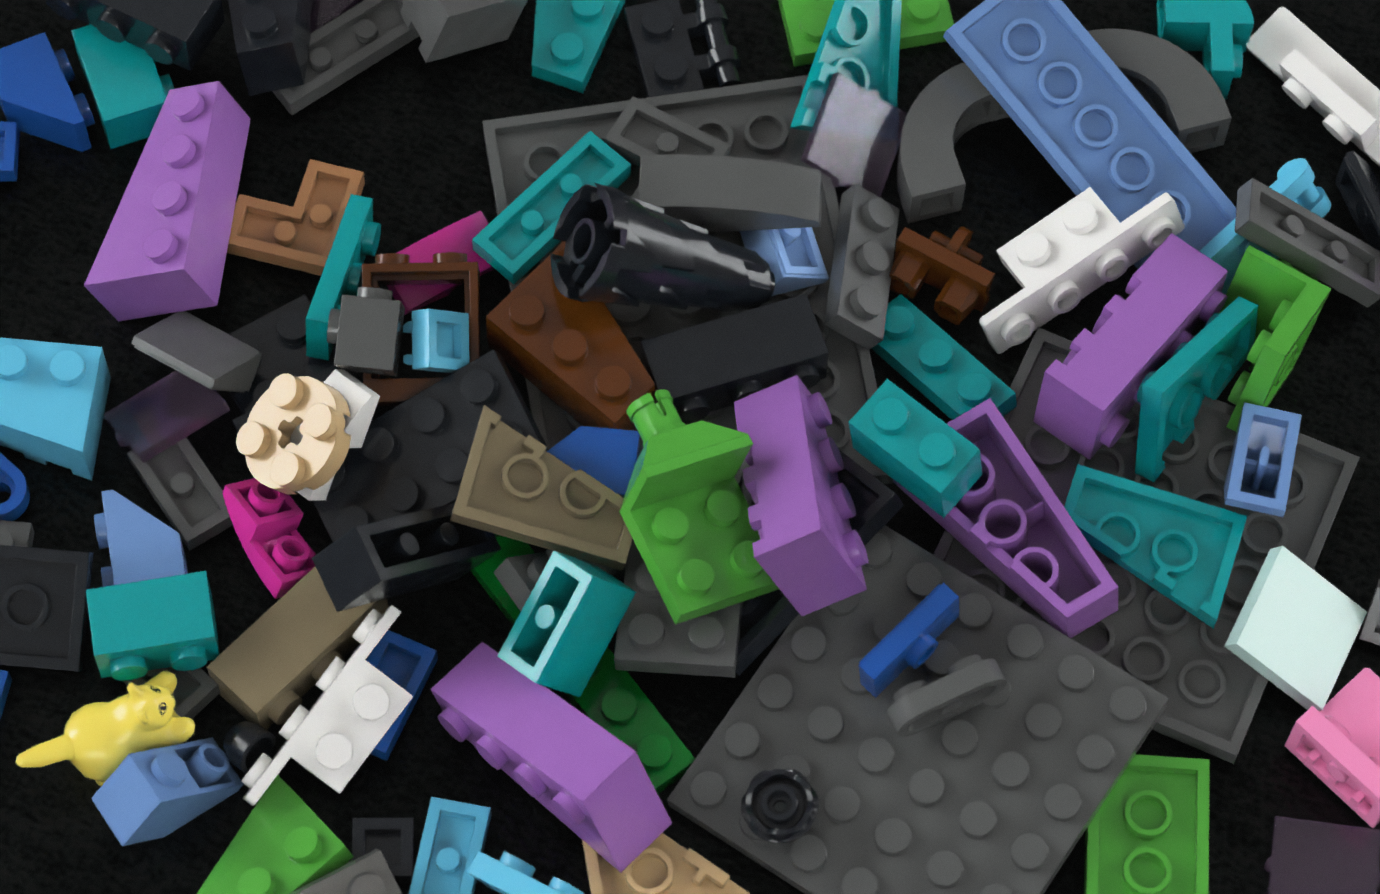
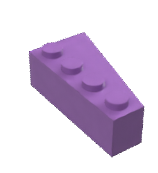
(177, 210)
(1100, 378)
(798, 497)
(1024, 531)
(553, 754)

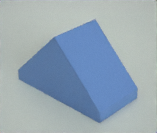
(1262, 460)

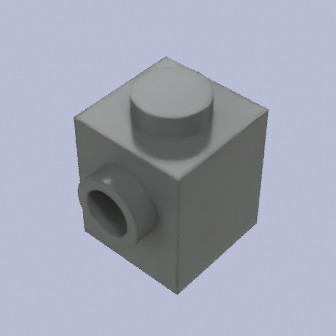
(367, 332)

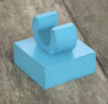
(438, 340)

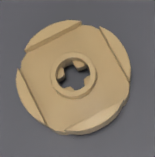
(269, 430)

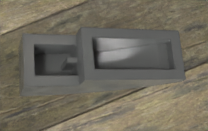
(732, 191)

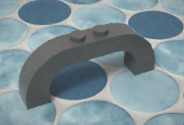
(957, 101)

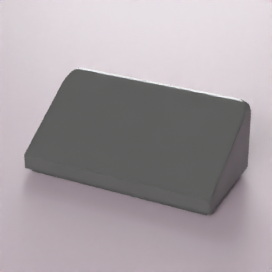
(200, 352)

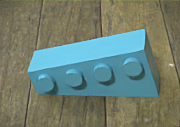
(53, 402)

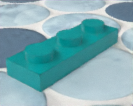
(527, 226)
(342, 272)
(938, 363)

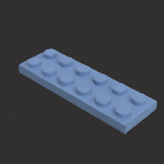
(1085, 113)

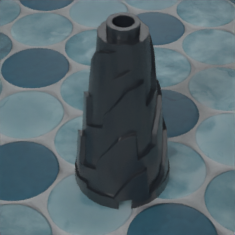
(637, 254)

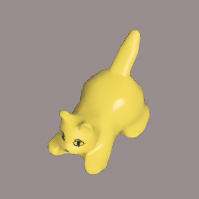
(106, 732)

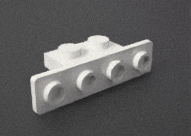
(1320, 78)
(1070, 258)
(343, 722)

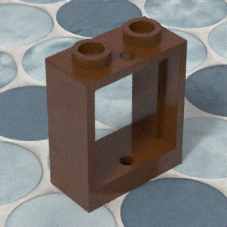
(445, 269)

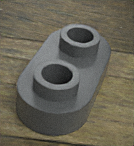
(926, 705)

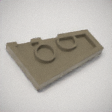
(537, 499)

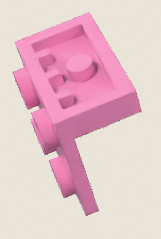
(1344, 744)

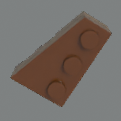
(569, 350)

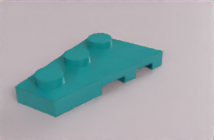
(1196, 370)

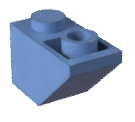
(137, 543)
(165, 789)

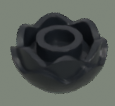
(774, 787)

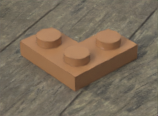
(299, 234)

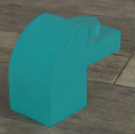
(1212, 27)

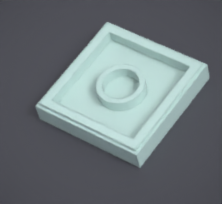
(1296, 628)

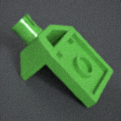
(1286, 315)
(691, 511)

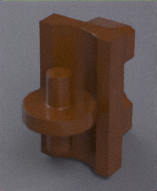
(944, 265)

